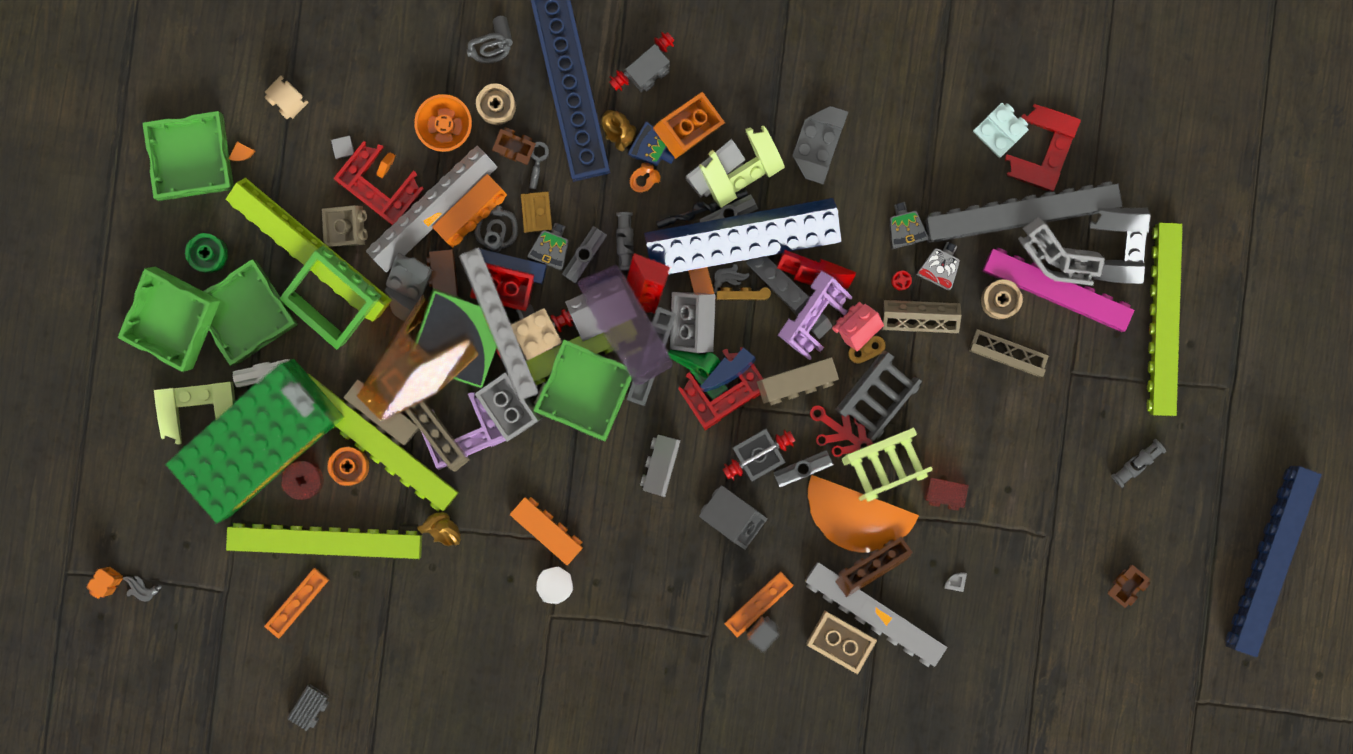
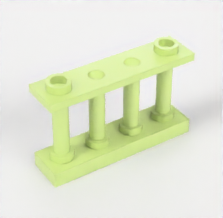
(888, 446)

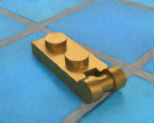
(743, 294)

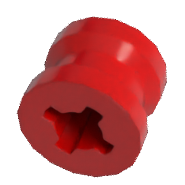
(904, 280)

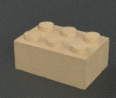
(841, 642)

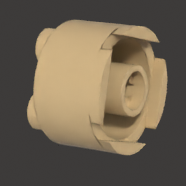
(488, 96)
(285, 97)
(992, 305)

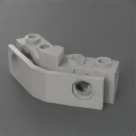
(1068, 260)

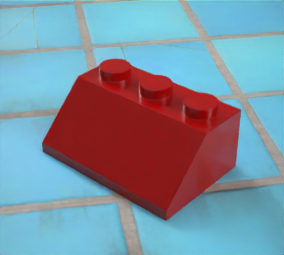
(647, 281)
(511, 286)

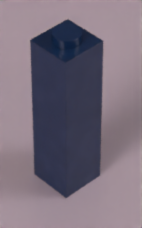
(516, 264)

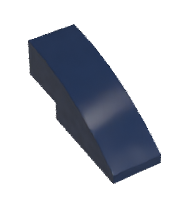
(728, 371)

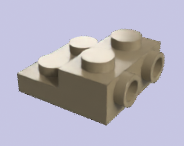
(344, 226)

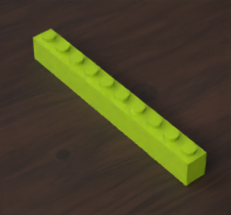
(296, 240)
(1165, 319)
(393, 456)
(324, 542)

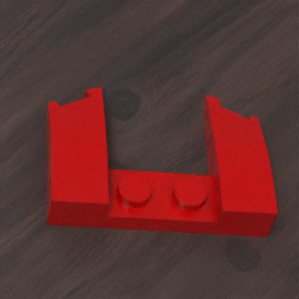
(1048, 173)
(352, 180)
(712, 412)

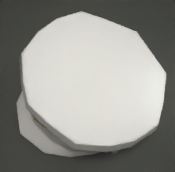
(554, 585)

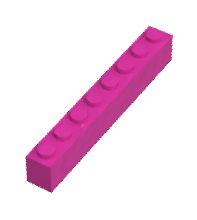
(1065, 294)

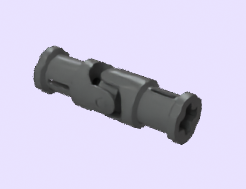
(624, 229)
(1139, 463)

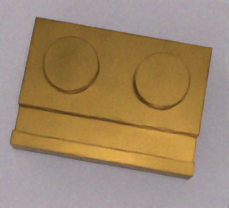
(536, 212)

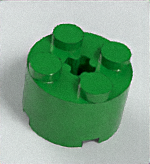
(199, 245)

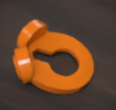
(645, 168)

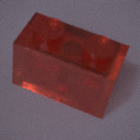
(947, 493)

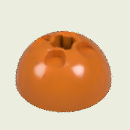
(435, 115)

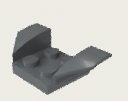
(818, 143)
(406, 284)

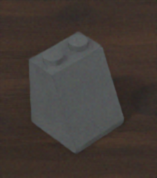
(732, 517)

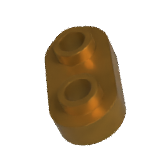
(867, 351)

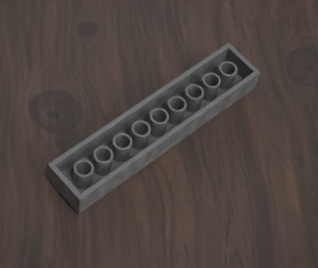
(1021, 213)

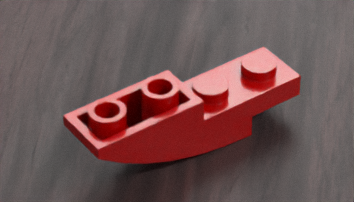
(808, 270)

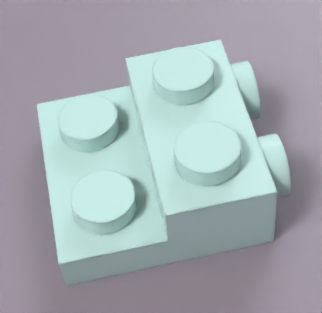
(1001, 129)

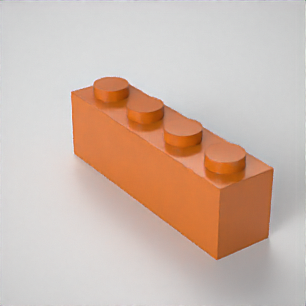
(470, 211)
(544, 529)

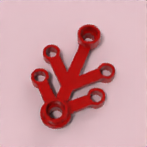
(845, 432)

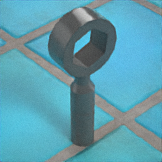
(536, 168)

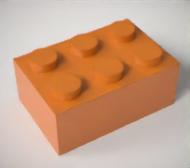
(688, 125)

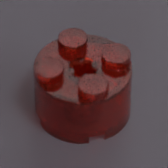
(291, 481)

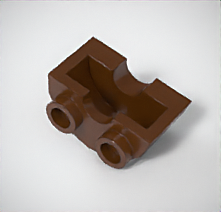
(513, 146)
(1127, 586)

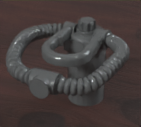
(503, 40)
(492, 240)

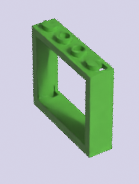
(312, 316)

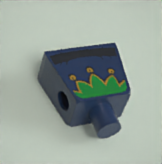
(650, 147)

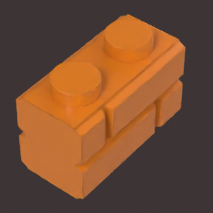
(104, 582)

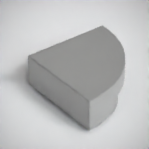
(956, 582)

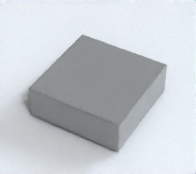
(342, 147)

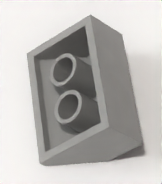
(729, 157)
(583, 317)
(693, 322)
(505, 409)
(660, 465)

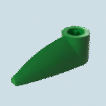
(696, 362)

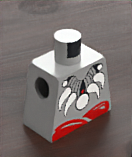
(941, 267)

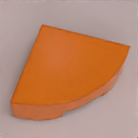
(241, 152)
(385, 164)

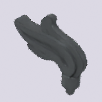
(729, 275)
(139, 590)

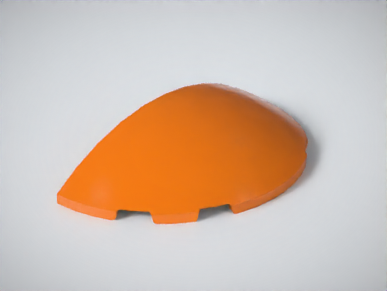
(855, 523)

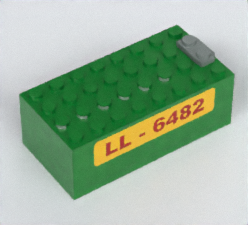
(255, 440)

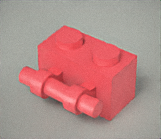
(858, 325)

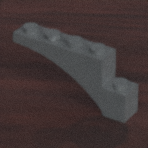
(787, 291)
(662, 324)

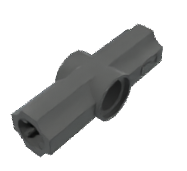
(743, 206)
(591, 243)
(815, 464)

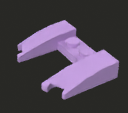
(797, 333)
(476, 440)

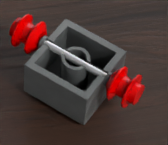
(647, 67)
(758, 455)

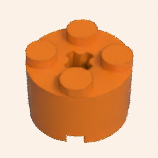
(337, 468)

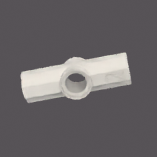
(254, 374)

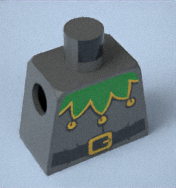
(905, 228)
(551, 248)

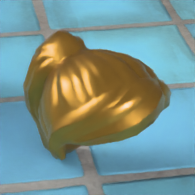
(618, 129)
(441, 529)

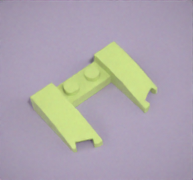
(766, 162)
(170, 399)

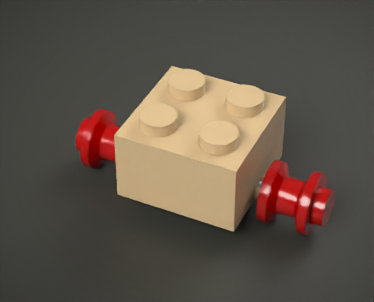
(537, 332)

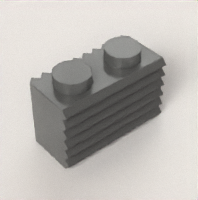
(308, 707)

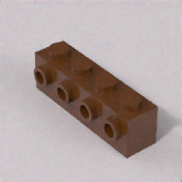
(873, 567)

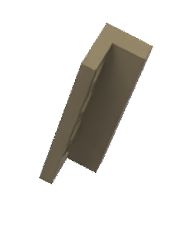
(922, 313)
(1008, 360)

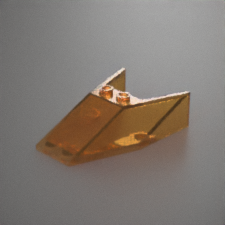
(408, 373)

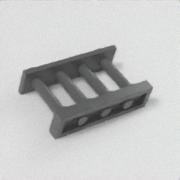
(872, 377)

